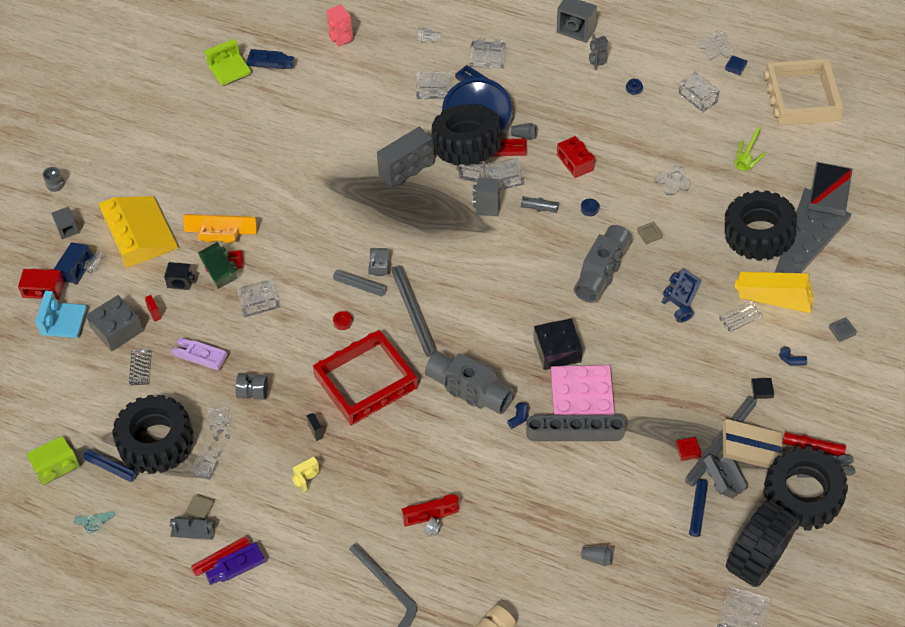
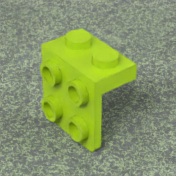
(226, 62)
(52, 460)

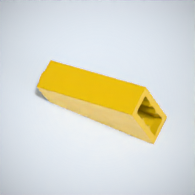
(777, 289)

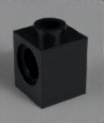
(179, 276)

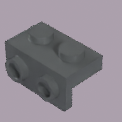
(726, 475)

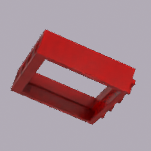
(377, 400)

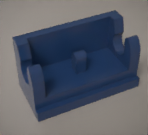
(73, 262)

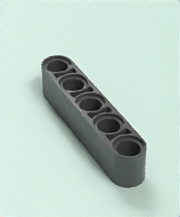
(566, 423)

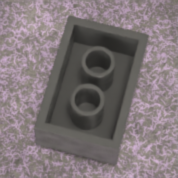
(405, 157)

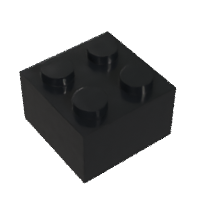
(557, 344)

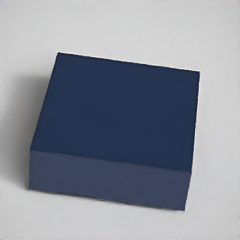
(736, 65)

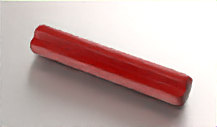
(209, 562)

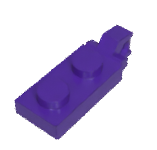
(235, 564)

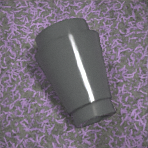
(526, 131)
(598, 554)

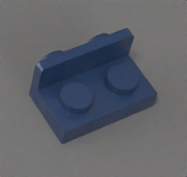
(681, 288)

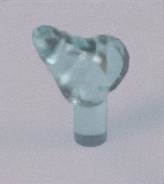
(93, 522)

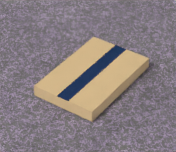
(750, 443)

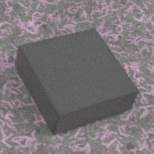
(842, 329)

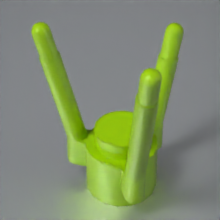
(744, 160)

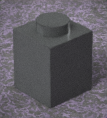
(65, 223)

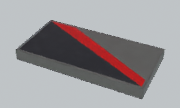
(830, 189)

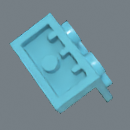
(59, 318)

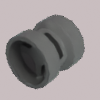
(53, 179)

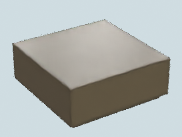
(649, 232)
(199, 508)

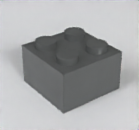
(576, 19)
(114, 323)

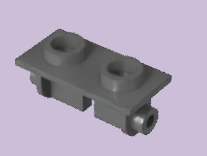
(598, 51)
(192, 528)

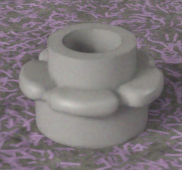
(432, 527)

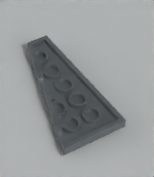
(813, 234)

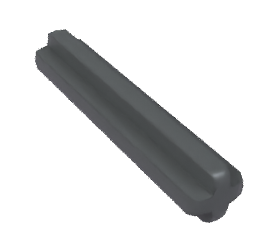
(359, 283)

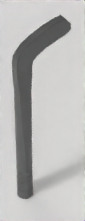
(389, 584)

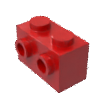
(575, 156)
(37, 281)

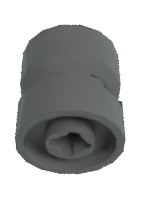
(251, 386)

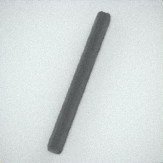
(413, 311)
(717, 445)

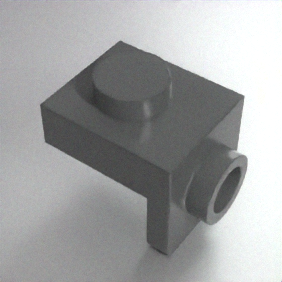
(378, 261)

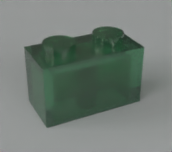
(217, 264)

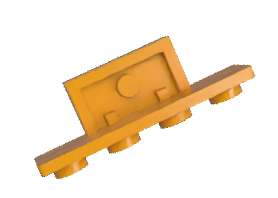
(219, 227)

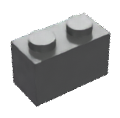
(487, 196)

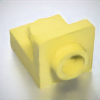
(303, 471)

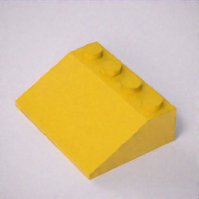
(137, 228)

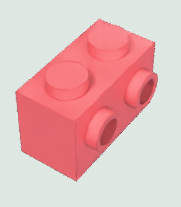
(339, 25)

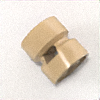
(497, 618)

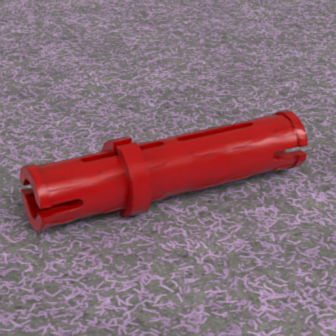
(803, 441)

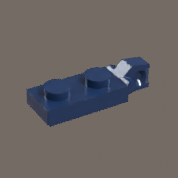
(270, 59)

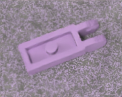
(200, 353)

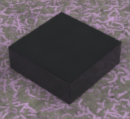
(762, 388)
(315, 426)

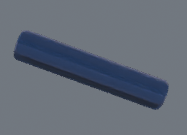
(109, 465)
(698, 508)

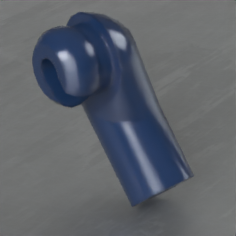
(790, 359)
(521, 415)

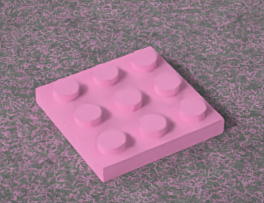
(582, 390)

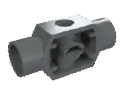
(602, 263)
(469, 381)

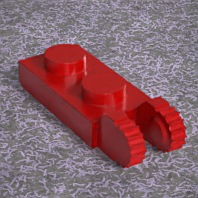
(434, 508)

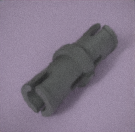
(539, 204)

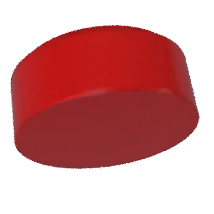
(342, 320)

